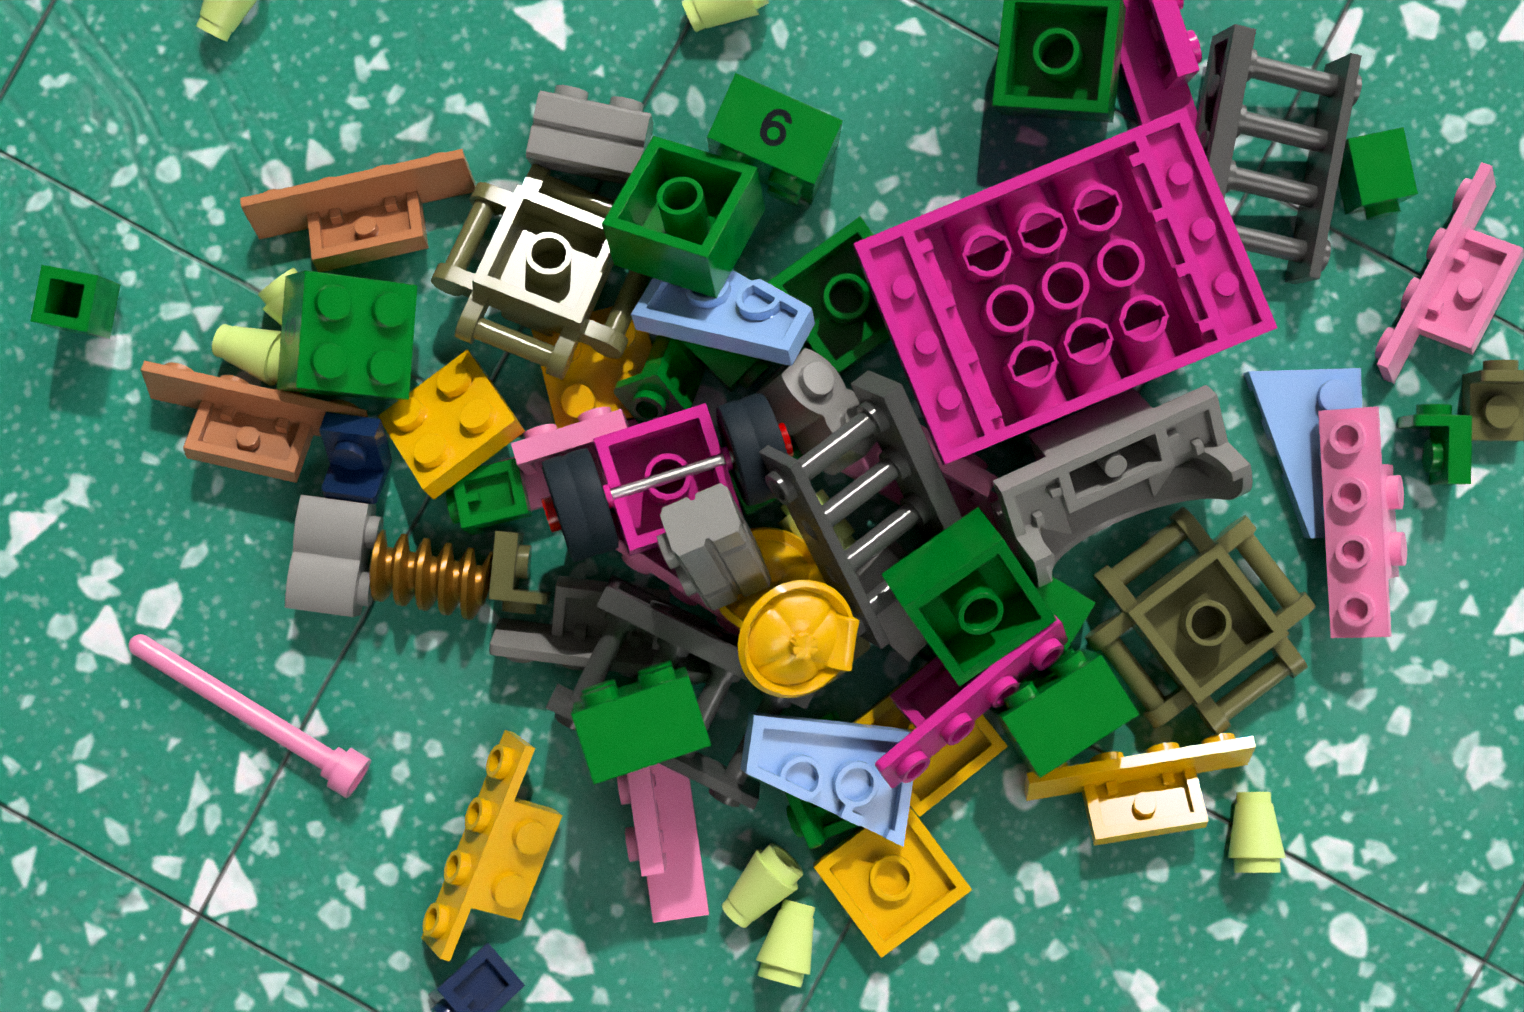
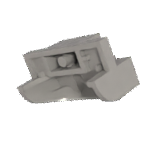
(1113, 466)

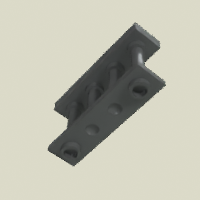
(1224, 117)
(904, 458)
(677, 636)

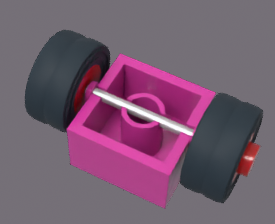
(655, 467)

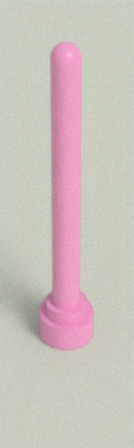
(340, 767)

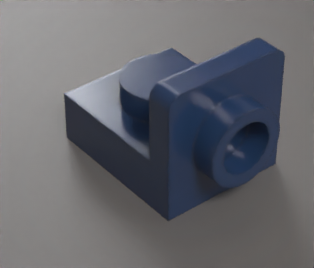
(356, 456)
(478, 985)

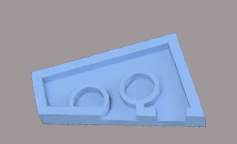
(744, 318)
(1291, 420)
(830, 767)

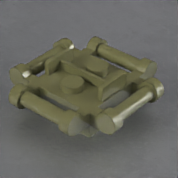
(539, 271)
(1201, 621)

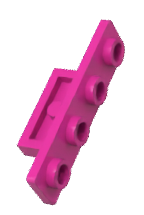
(1158, 58)
(948, 712)

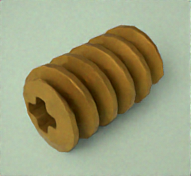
(429, 576)

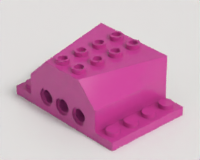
(1064, 286)

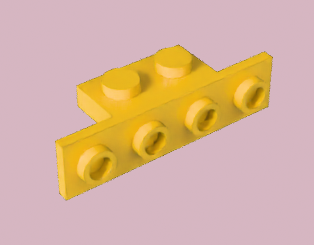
(1145, 791)
(497, 853)

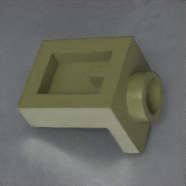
(1495, 401)
(509, 563)

